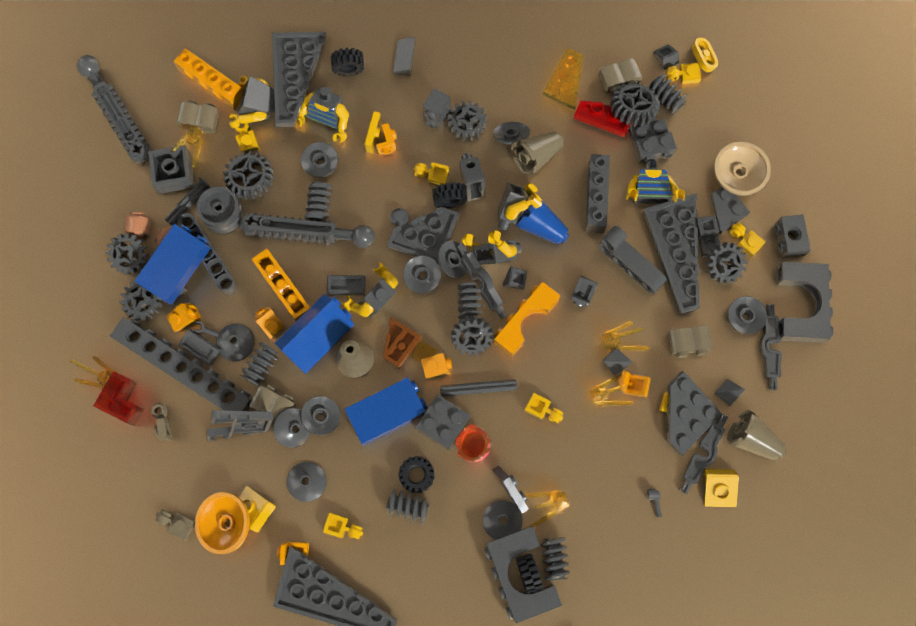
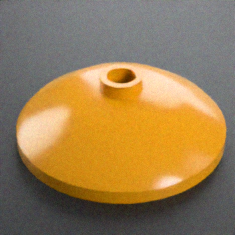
(213, 523)

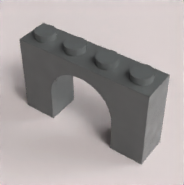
(816, 280)
(521, 605)

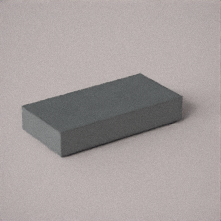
(346, 284)
(199, 347)

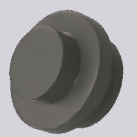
(399, 217)

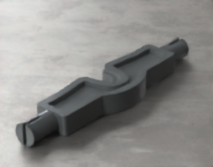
(487, 287)
(771, 357)
(698, 462)

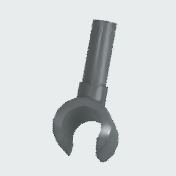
(206, 330)
(653, 494)

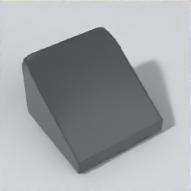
(667, 56)

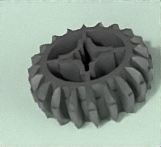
(623, 104)
(235, 171)

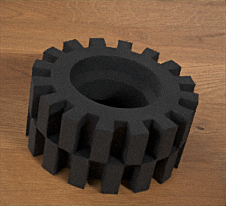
(347, 61)
(449, 195)
(416, 487)
(529, 573)

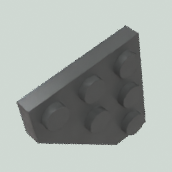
(424, 234)
(688, 413)

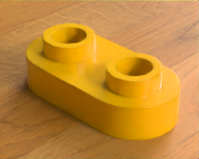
(704, 54)

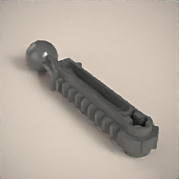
(114, 110)
(304, 230)

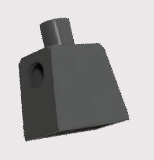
(472, 177)

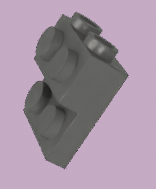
(652, 141)

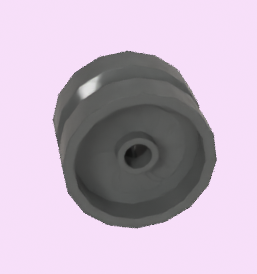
(220, 210)

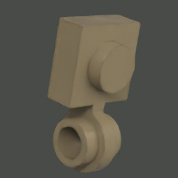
(162, 428)
(180, 525)

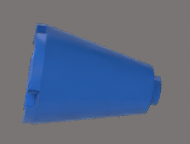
(543, 224)

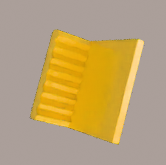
(721, 487)
(258, 508)

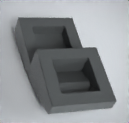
(707, 234)

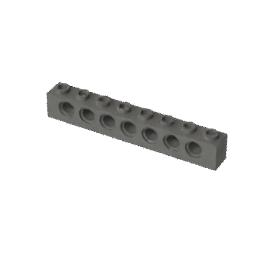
(124, 334)

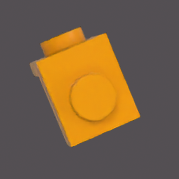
(389, 135)
(182, 316)
(268, 321)
(436, 365)
(636, 384)
(283, 550)

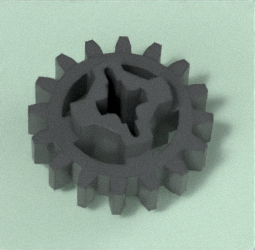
(473, 115)
(732, 255)
(119, 257)
(143, 308)
(472, 334)

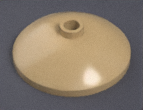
(746, 159)

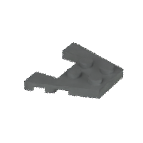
(240, 422)

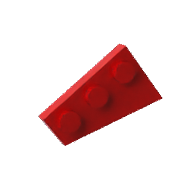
(601, 117)

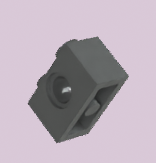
(436, 109)
(796, 226)

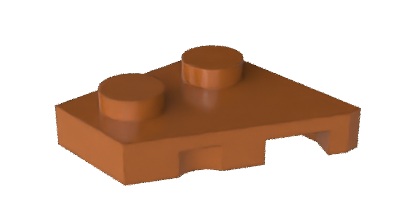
(399, 343)

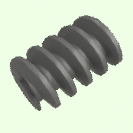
(668, 93)
(317, 200)
(468, 301)
(259, 364)
(407, 506)
(555, 558)

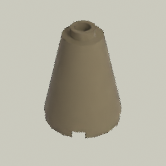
(536, 151)
(354, 358)
(755, 437)

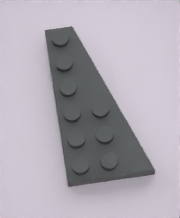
(293, 67)
(676, 241)
(318, 594)

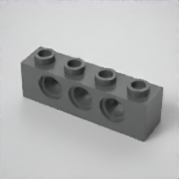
(597, 193)

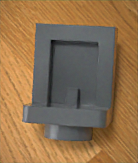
(583, 291)

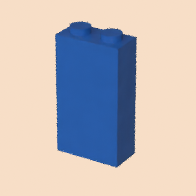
(173, 263)
(315, 332)
(386, 411)

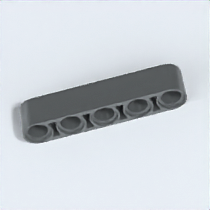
(213, 260)

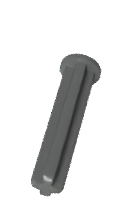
(187, 202)

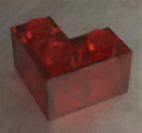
(115, 398)

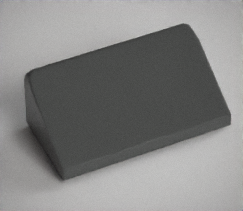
(404, 56)

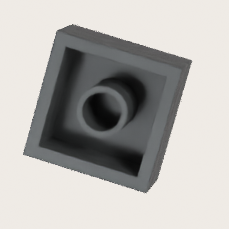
(171, 170)
(443, 422)

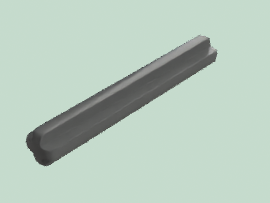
(478, 387)

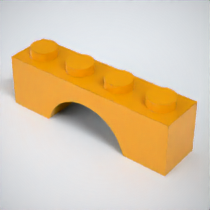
(541, 301)

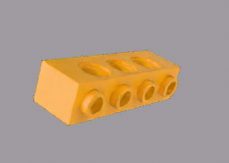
(209, 78)
(280, 284)

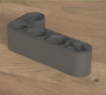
(631, 261)

